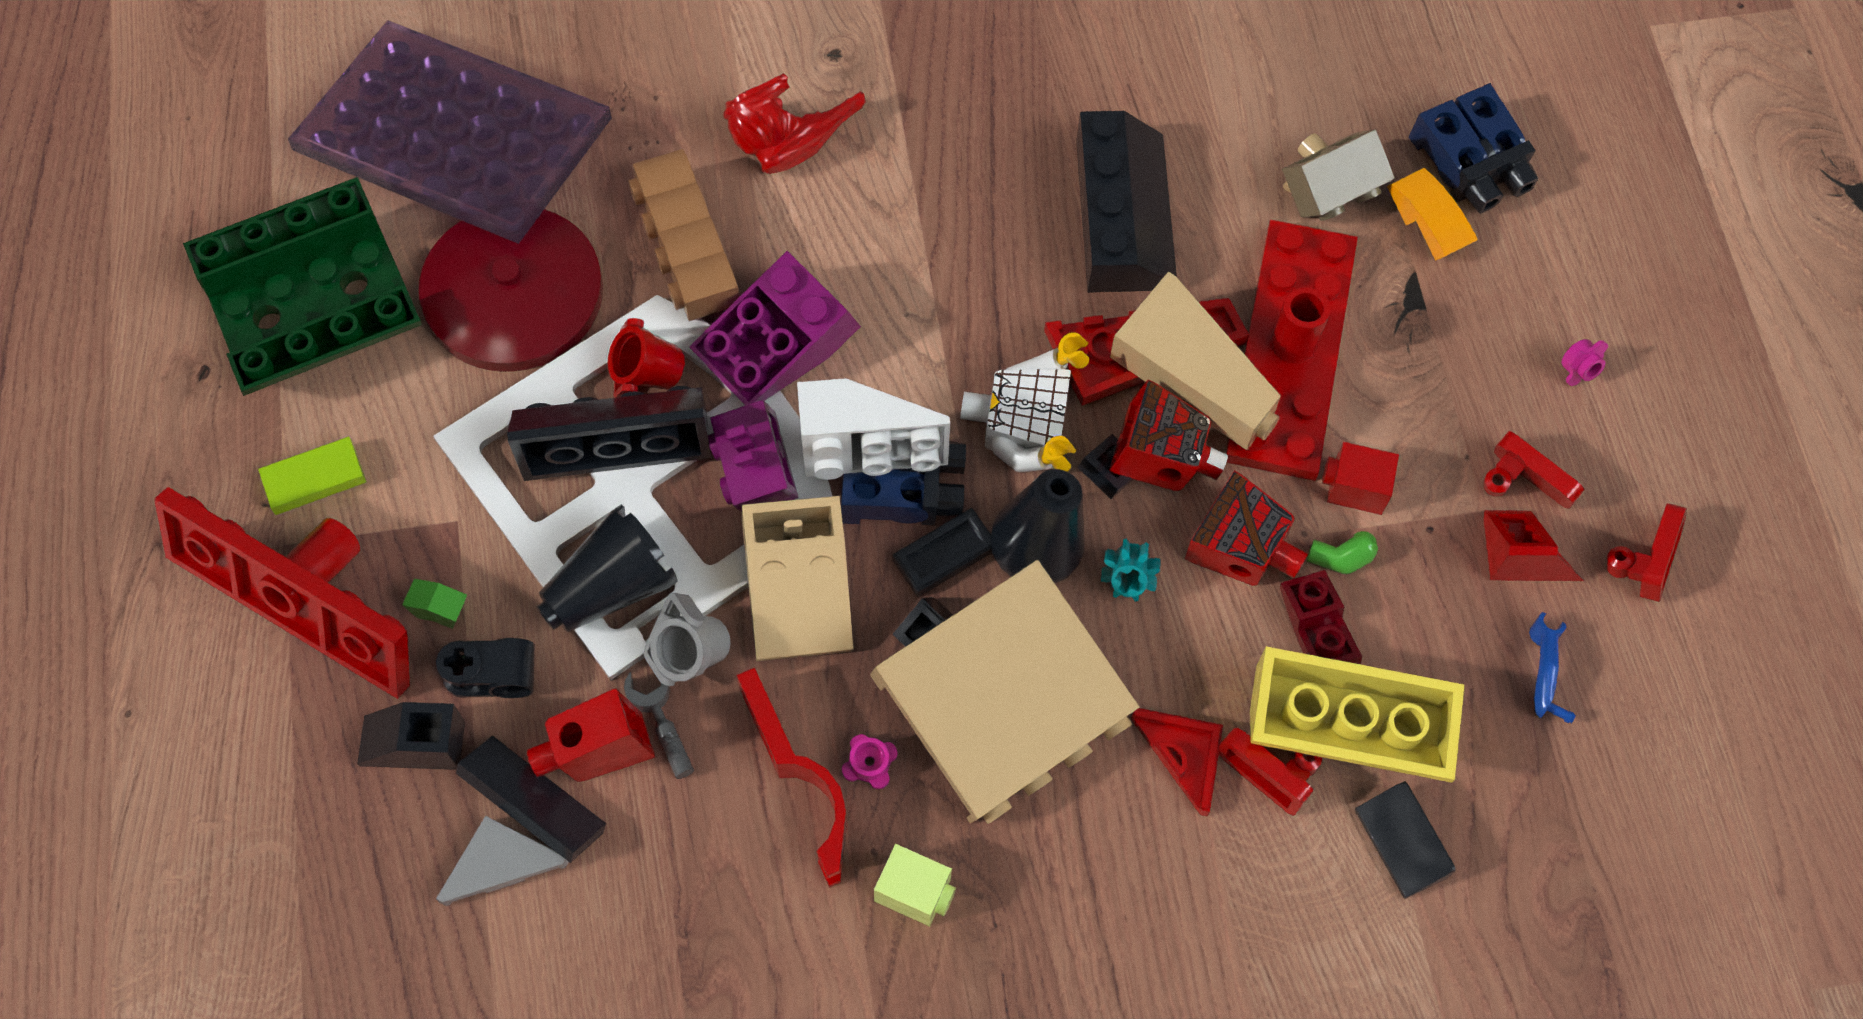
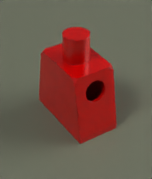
(593, 739)

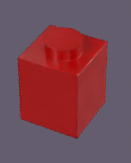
(1361, 478)

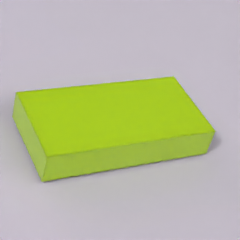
(312, 475)

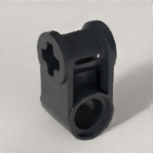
(495, 668)

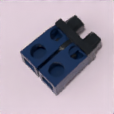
(1476, 148)
(905, 493)

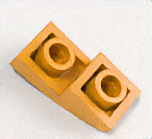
(1439, 217)

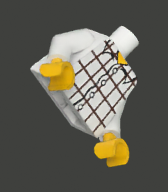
(1029, 408)

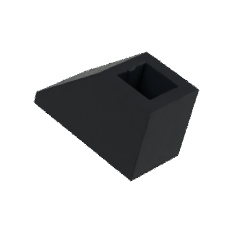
(412, 737)

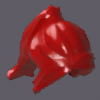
(776, 136)

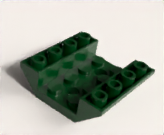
(298, 267)

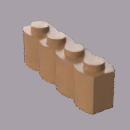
(685, 235)

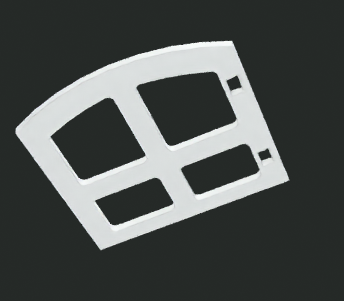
(632, 487)

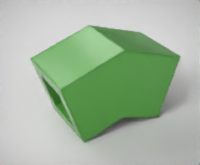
(434, 602)

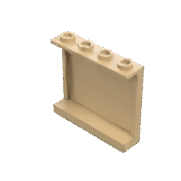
(1007, 692)

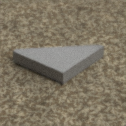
(497, 860)

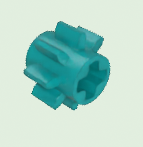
(1130, 570)

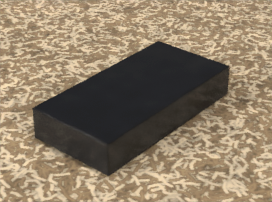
(944, 552)

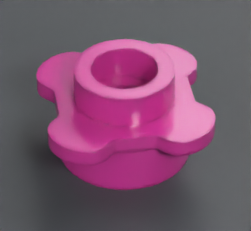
(1584, 361)
(864, 748)

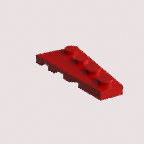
(1104, 375)

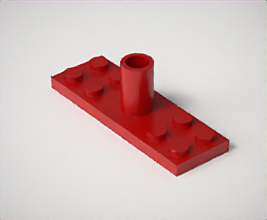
(1297, 342)
(289, 588)

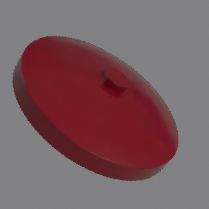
(511, 301)

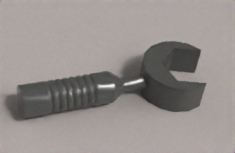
(664, 728)

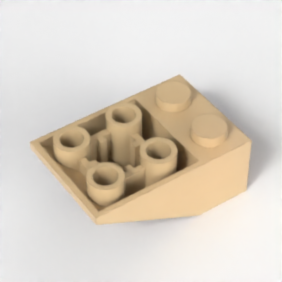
(797, 578)

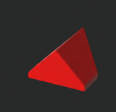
(1523, 549)

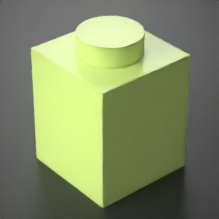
(914, 885)

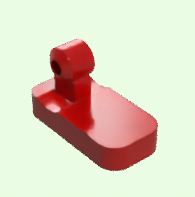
(1521, 458)
(1653, 569)
(1279, 782)

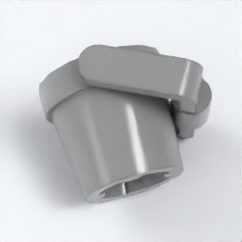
(684, 644)

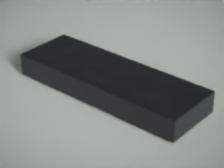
(531, 799)

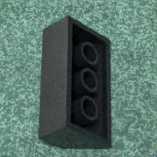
(1123, 203)
(610, 433)

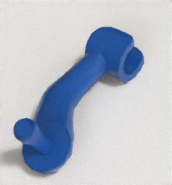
(1548, 669)

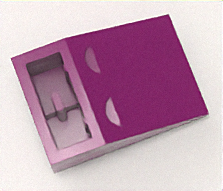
(775, 332)

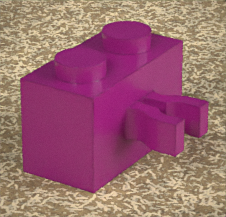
(752, 456)

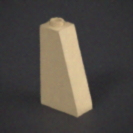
(1194, 359)

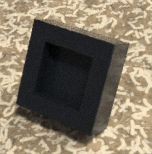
(1097, 467)

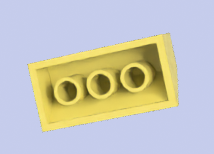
(1356, 714)

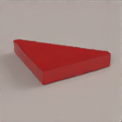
(1187, 751)

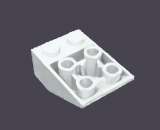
(867, 431)

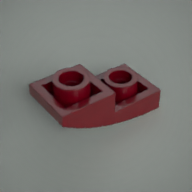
(1318, 618)

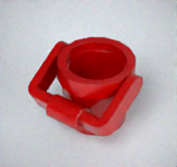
(643, 360)

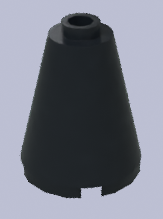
(1043, 526)
(605, 574)

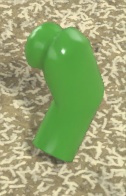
(1346, 557)

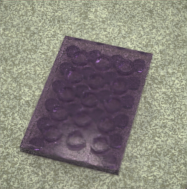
(451, 130)

